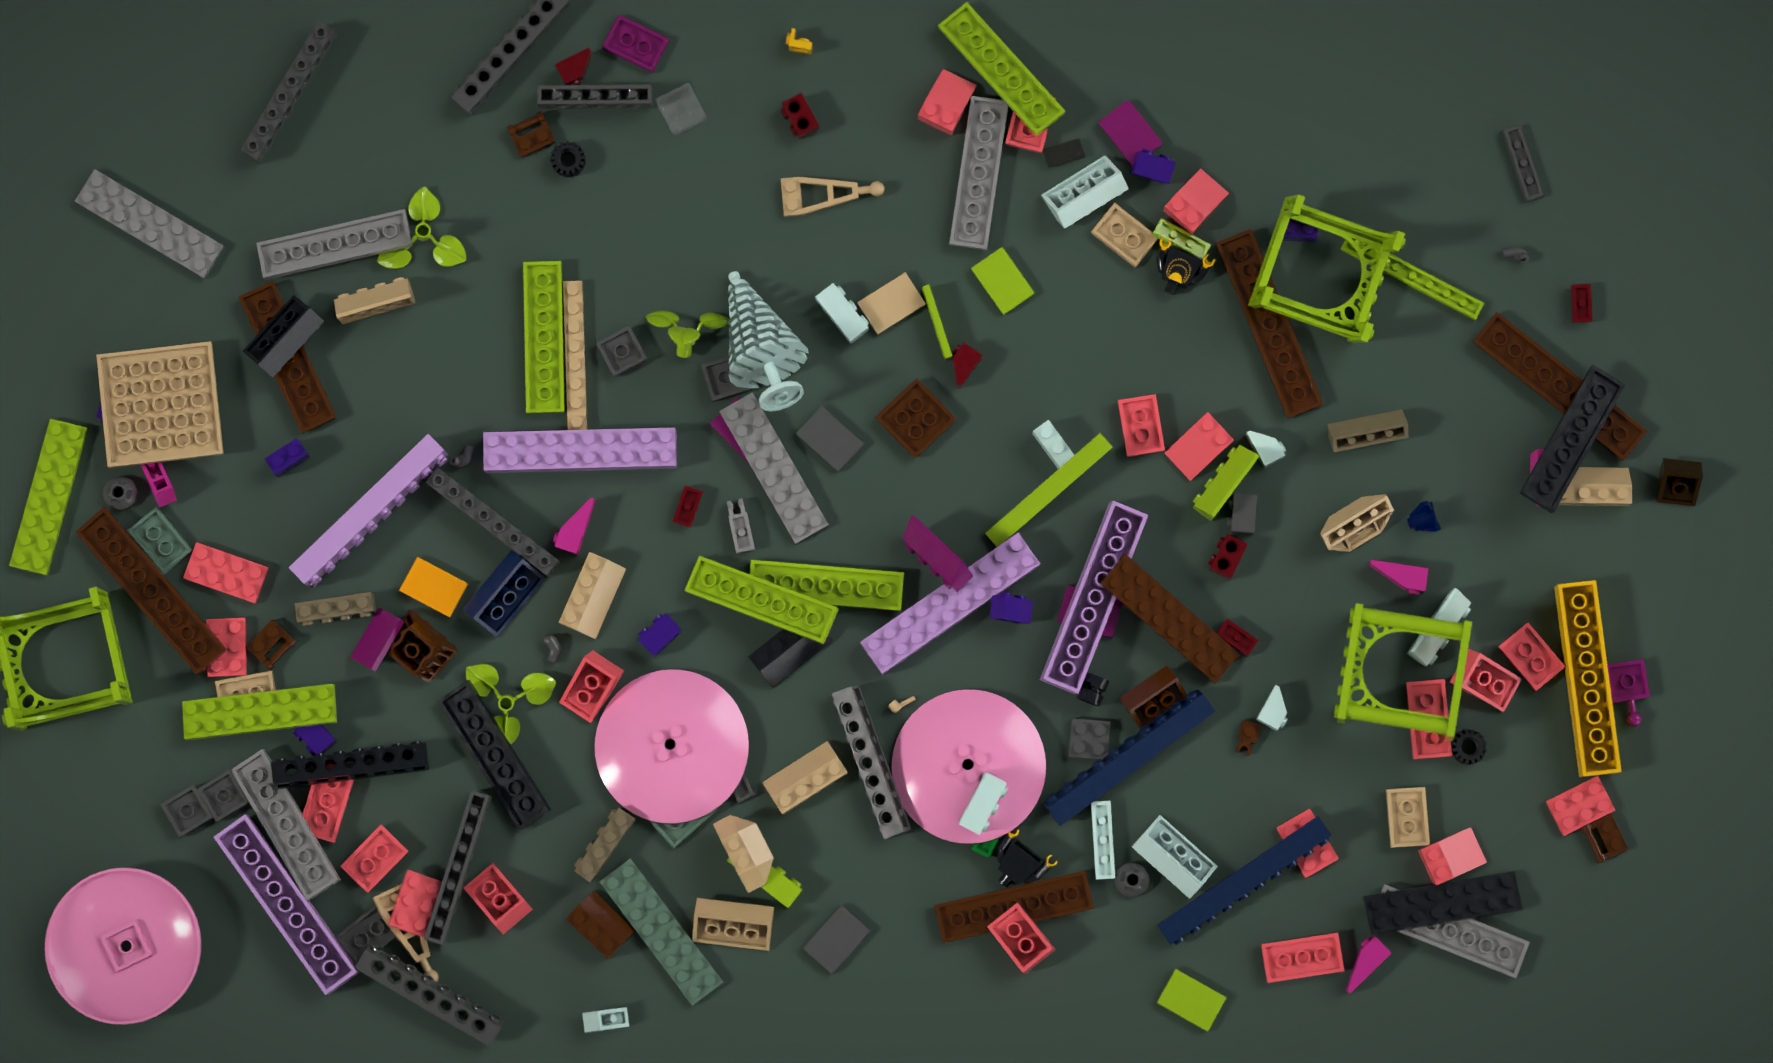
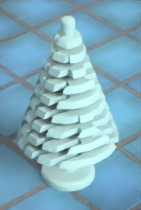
(762, 348)

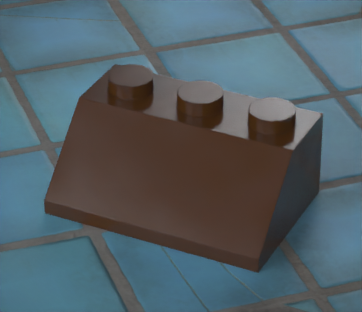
(1153, 697)
(600, 924)

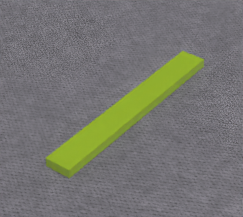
(1423, 282)
(1049, 490)

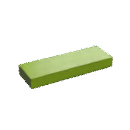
(1181, 239)

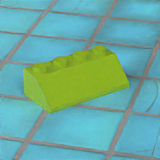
(1225, 482)

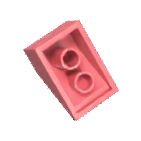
(946, 102)
(1195, 201)
(1199, 446)
(1488, 681)
(591, 686)
(1452, 856)
(498, 898)
(1021, 938)

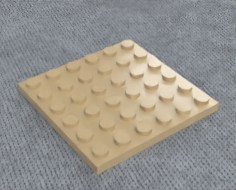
(159, 404)

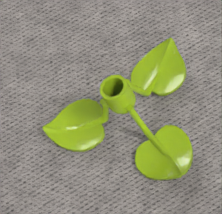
(448, 250)
(684, 336)
(536, 687)

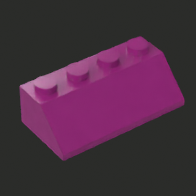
(936, 555)

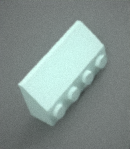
(1085, 191)
(1451, 609)
(1174, 856)

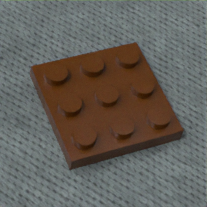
(915, 418)

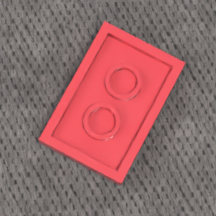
(1022, 137)
(1141, 425)
(233, 636)
(1531, 656)
(1580, 805)
(1320, 857)
(374, 858)
(415, 903)

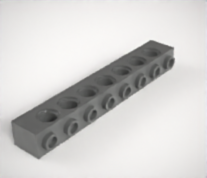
(496, 75)
(289, 92)
(492, 522)
(879, 768)
(458, 867)
(419, 995)

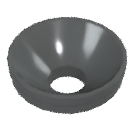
(129, 497)
(1121, 880)

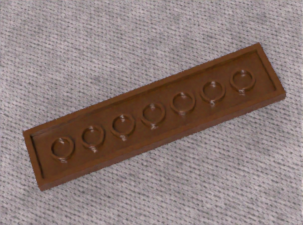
(297, 377)
(1169, 618)
(1038, 899)

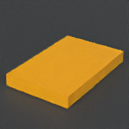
(433, 587)

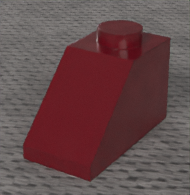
(575, 67)
(964, 362)

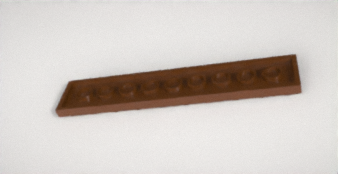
(1270, 329)
(1552, 380)
(151, 590)

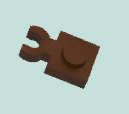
(1248, 734)

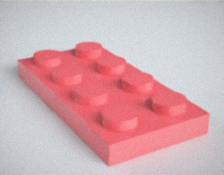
(226, 573)
(1428, 698)
(327, 807)
(1302, 957)

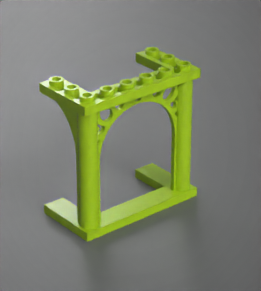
(1355, 330)
(1385, 715)
(19, 717)

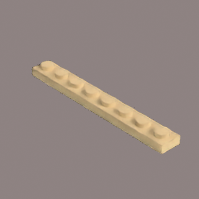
(575, 355)

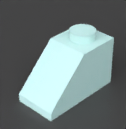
(1266, 447)
(1273, 711)
(605, 1019)

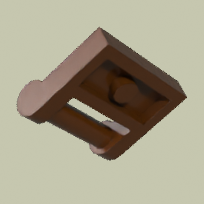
(533, 140)
(266, 640)
(1609, 835)

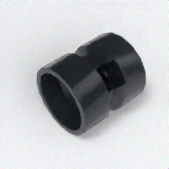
(1093, 689)

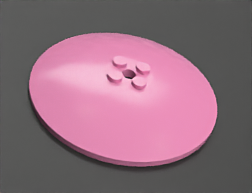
(959, 728)
(680, 781)
(87, 952)

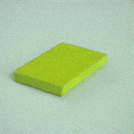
(1002, 281)
(1191, 1000)

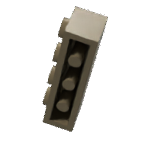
(1368, 430)
(335, 608)
(607, 841)

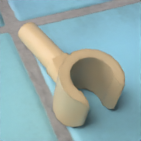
(895, 706)

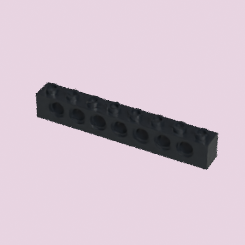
(360, 770)

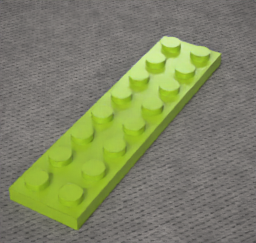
(1001, 69)
(543, 337)
(48, 497)
(836, 584)
(761, 599)
(259, 712)

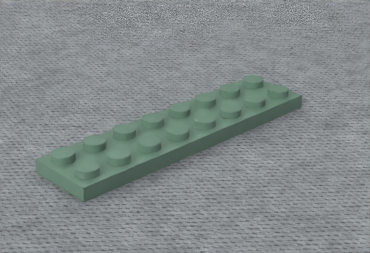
(661, 931)

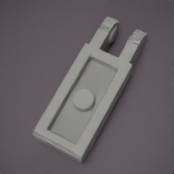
(740, 528)

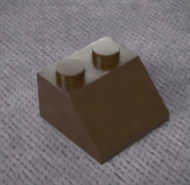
(1679, 482)

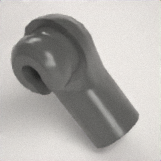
(1516, 252)
(463, 459)
(554, 646)

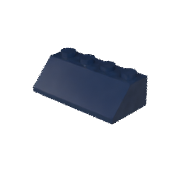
(504, 593)

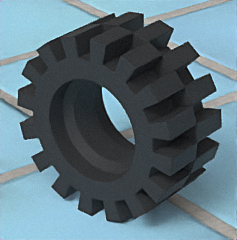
(568, 170)
(1477, 739)

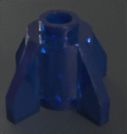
(1424, 518)

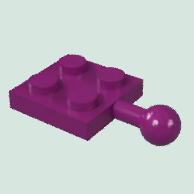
(1628, 684)

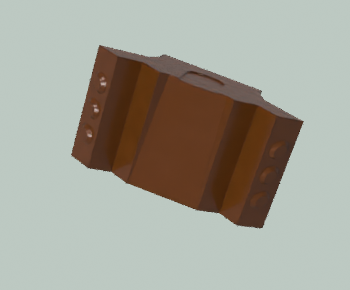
(421, 648)

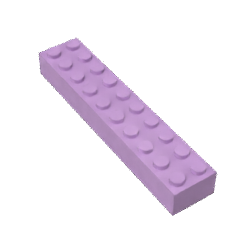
(580, 450)
(369, 511)
(1091, 601)
(947, 607)
(286, 904)

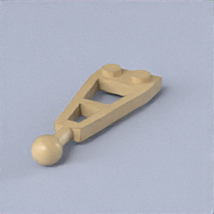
(793, 200)
(385, 902)

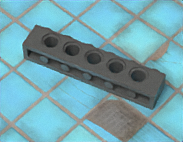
(594, 96)

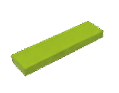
(937, 322)

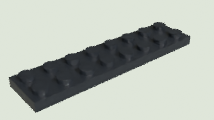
(1572, 439)
(494, 755)
(1442, 903)

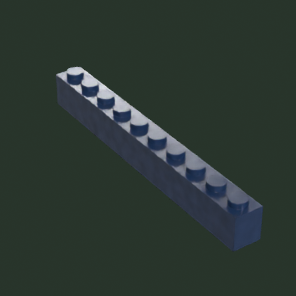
(1128, 757)
(1243, 880)

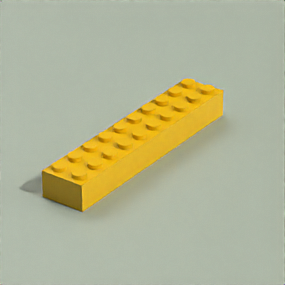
(1587, 678)

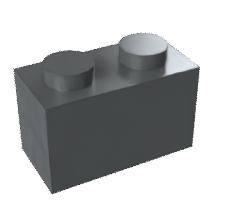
(1242, 513)

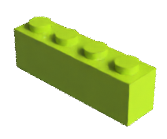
(780, 886)

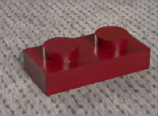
(1581, 303)
(687, 506)
(1237, 637)

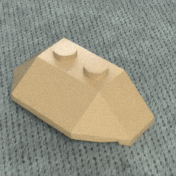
(1357, 523)
(746, 850)

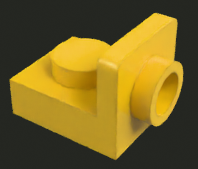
(801, 45)

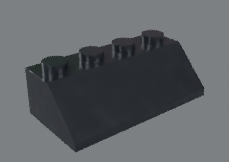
(283, 336)
(784, 655)

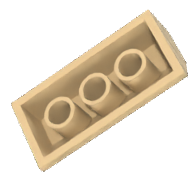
(374, 301)
(1599, 487)
(592, 595)
(805, 777)
(732, 924)

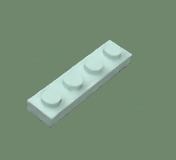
(1103, 840)

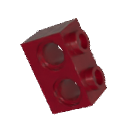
(804, 114)
(1231, 558)

